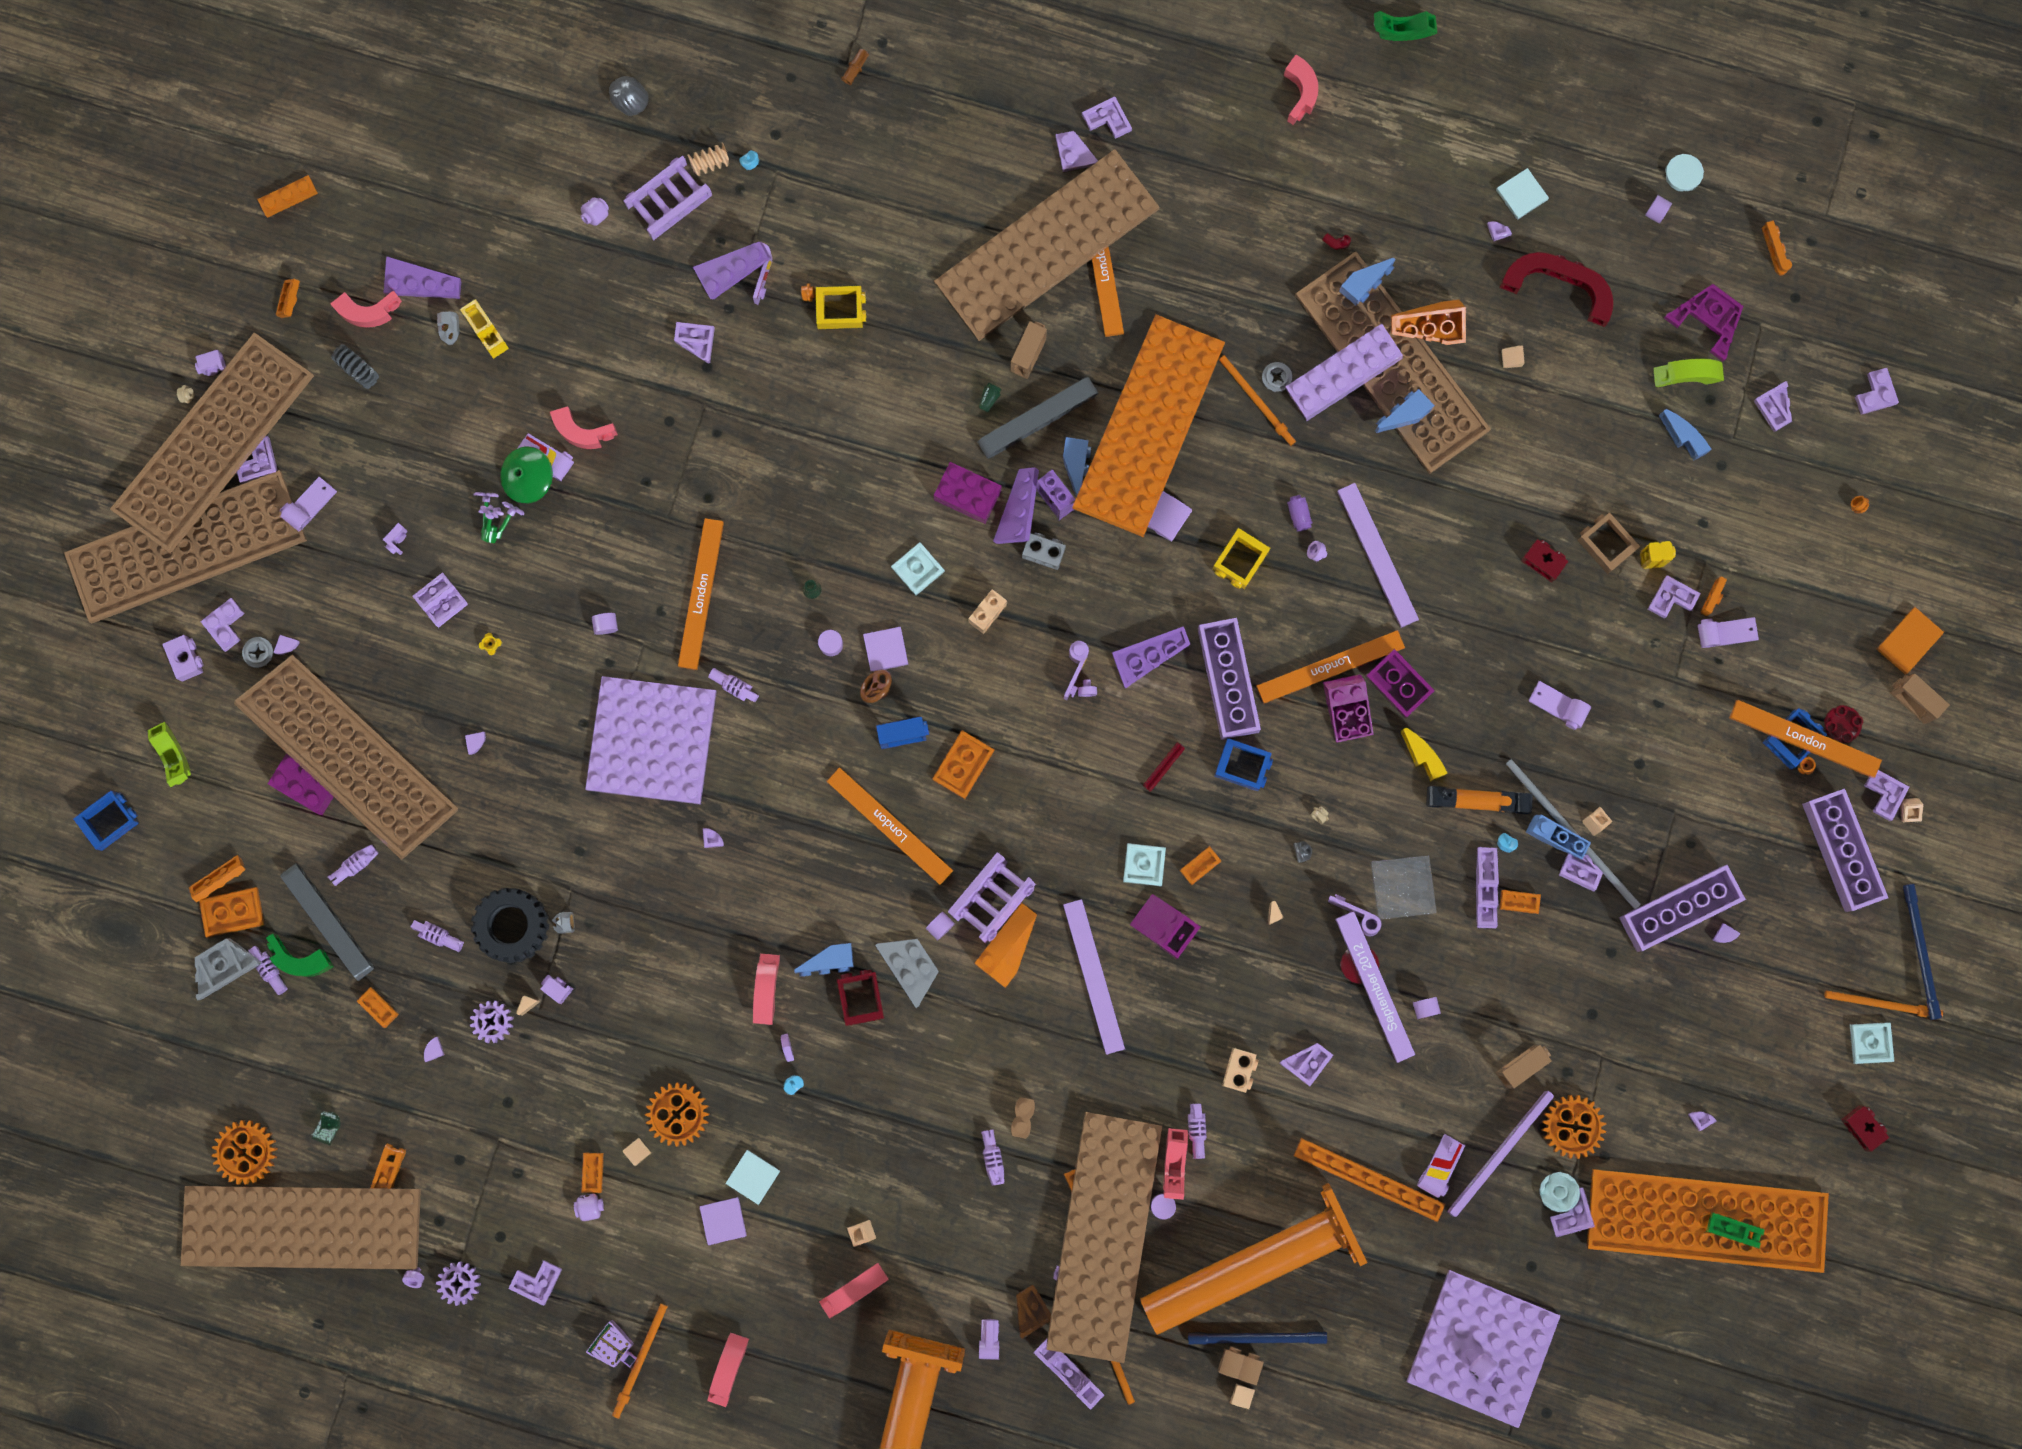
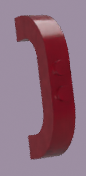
(1567, 271)

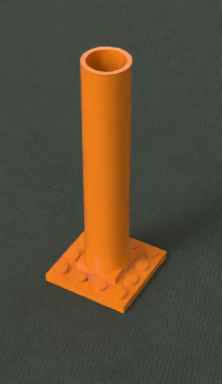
(1253, 1267)
(915, 1386)

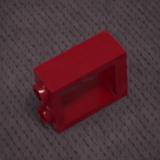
(848, 978)

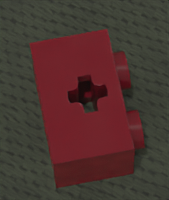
(1535, 557)
(1855, 1123)

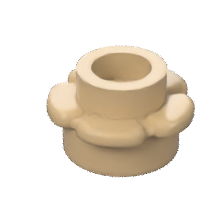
(185, 394)
(1320, 815)

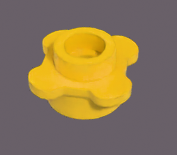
(485, 644)

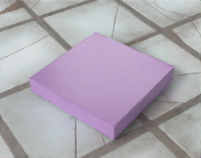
(885, 649)
(723, 1221)

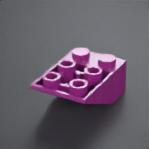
(1348, 708)
(1165, 926)

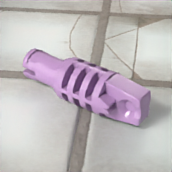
(733, 685)
(354, 864)
(437, 935)
(268, 970)
(1197, 1130)
(992, 1158)

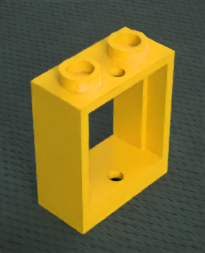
(823, 323)
(1252, 544)

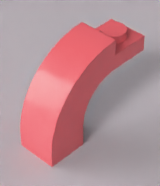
(1305, 78)
(366, 316)
(577, 436)
(765, 989)
(1175, 1163)
(853, 1290)
(727, 1369)

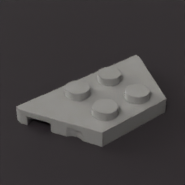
(221, 966)
(910, 966)

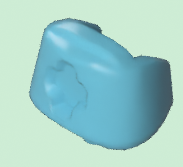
(749, 160)
(1507, 843)
(793, 1084)

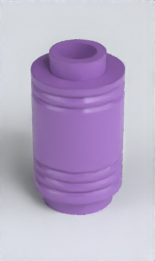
(1299, 513)

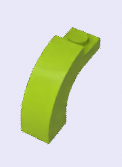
(1691, 370)
(171, 754)

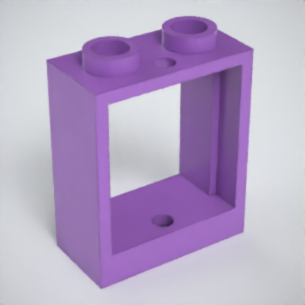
(1053, 489)

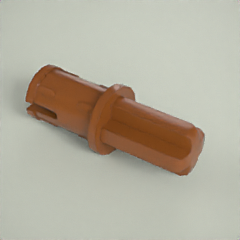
(855, 66)

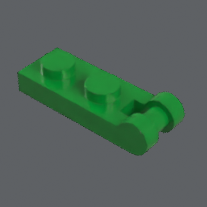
(1734, 1230)

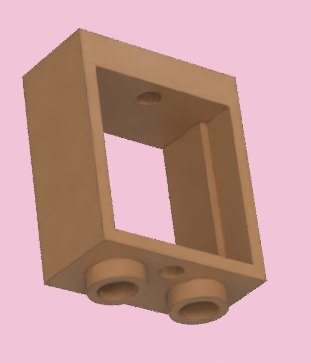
(1028, 349)
(1597, 555)
(1919, 698)
(1524, 1066)

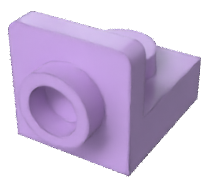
(395, 536)

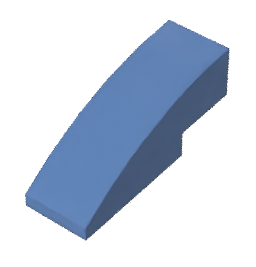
(1684, 434)

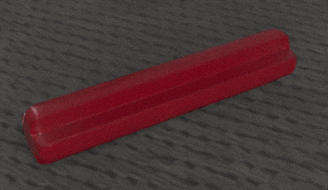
(1163, 767)

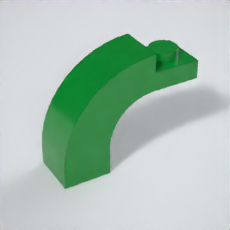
(1405, 28)
(305, 967)

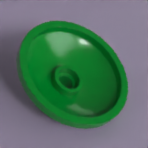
(534, 478)

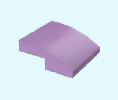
(1169, 516)
(440, 600)

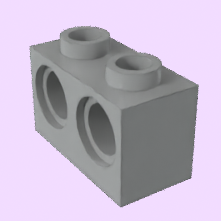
(1042, 556)

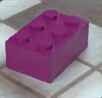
(967, 492)
(1399, 683)
(300, 786)

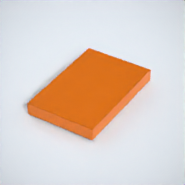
(1910, 640)
(963, 764)
(231, 912)

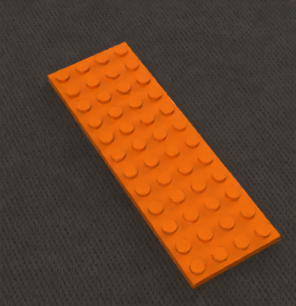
(1148, 425)
(1672, 1217)

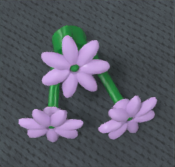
(488, 531)

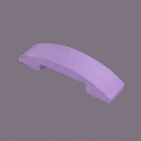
(1070, 1375)

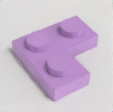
(1109, 113)
(1882, 393)
(261, 464)
(1670, 593)
(218, 624)
(1891, 793)
(1575, 1220)
(536, 1288)

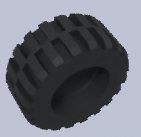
(485, 917)

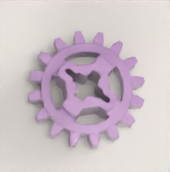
(486, 1029)
(450, 1283)

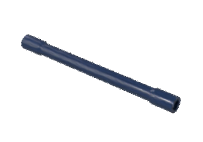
(1912, 902)
(1205, 1338)

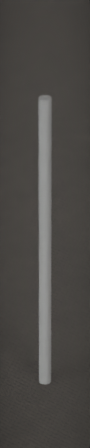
(1561, 821)

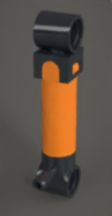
(1479, 800)

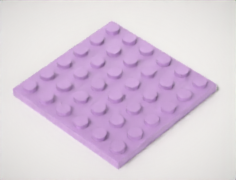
(651, 740)
(1483, 1320)

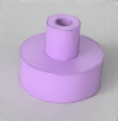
(1316, 551)
(1087, 690)
(413, 1278)

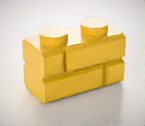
(1657, 554)

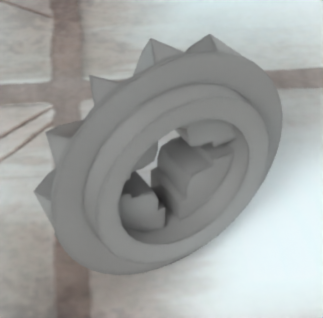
(1275, 368)
(251, 647)

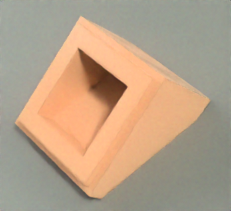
(1513, 357)
(1911, 810)
(1597, 821)
(1274, 913)
(526, 1004)
(636, 1152)
(861, 1233)
(1242, 1396)

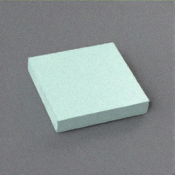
(1522, 194)
(917, 568)
(1144, 864)
(1871, 1043)
(752, 1177)

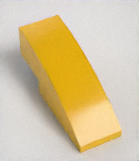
(484, 328)
(1423, 754)

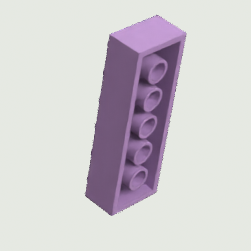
(1344, 372)
(1229, 678)
(1845, 850)
(1682, 908)

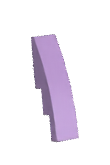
(1486, 887)

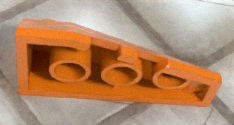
(1435, 322)
(1006, 950)

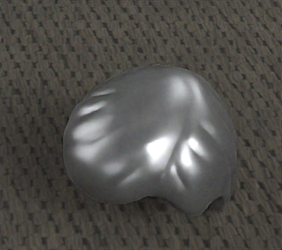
(628, 95)

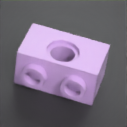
(175, 651)

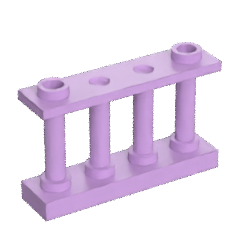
(684, 206)
(973, 895)

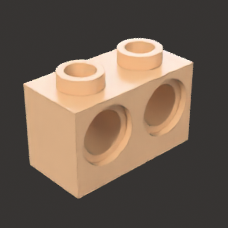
(987, 611)
(1235, 1069)

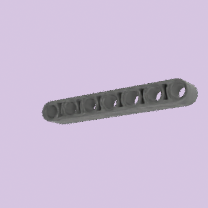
(1037, 417)
(327, 921)

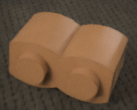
(1024, 1111)
(1240, 1366)

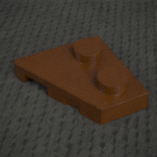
(1031, 1311)

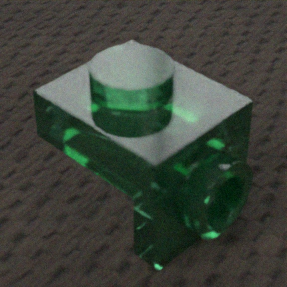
(327, 1128)

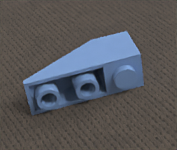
(1363, 280)
(1410, 412)
(1074, 460)
(1557, 836)
(831, 958)

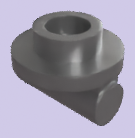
(1303, 851)

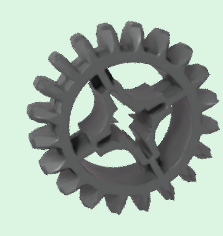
(354, 366)

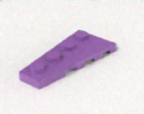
(729, 269)
(417, 281)
(1018, 513)
(1145, 656)

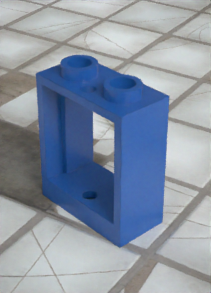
(902, 732)
(1781, 751)
(1261, 780)
(91, 833)

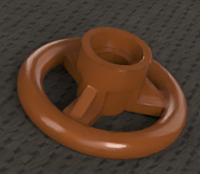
(878, 689)

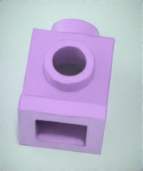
(210, 363)
(556, 988)

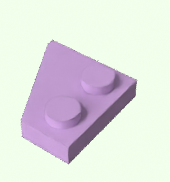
(1073, 152)
(695, 339)
(1775, 406)
(1581, 871)
(1307, 1063)

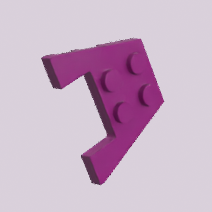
(1715, 311)

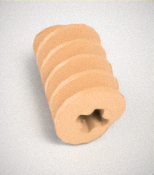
(709, 160)

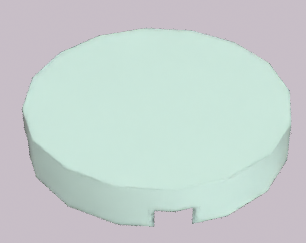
(1684, 172)
(1559, 1192)

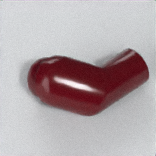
(1339, 243)

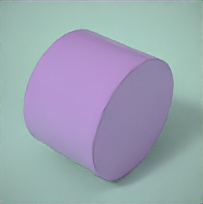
(1658, 209)
(604, 623)
(830, 643)
(940, 926)
(1426, 1008)
(1162, 1207)

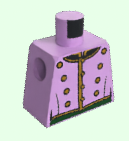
(612, 1346)

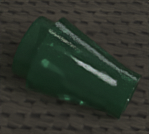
(989, 397)
(812, 593)

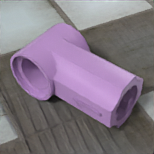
(989, 1339)

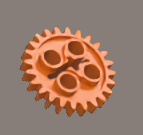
(689, 1127)
(1571, 1144)
(233, 1166)

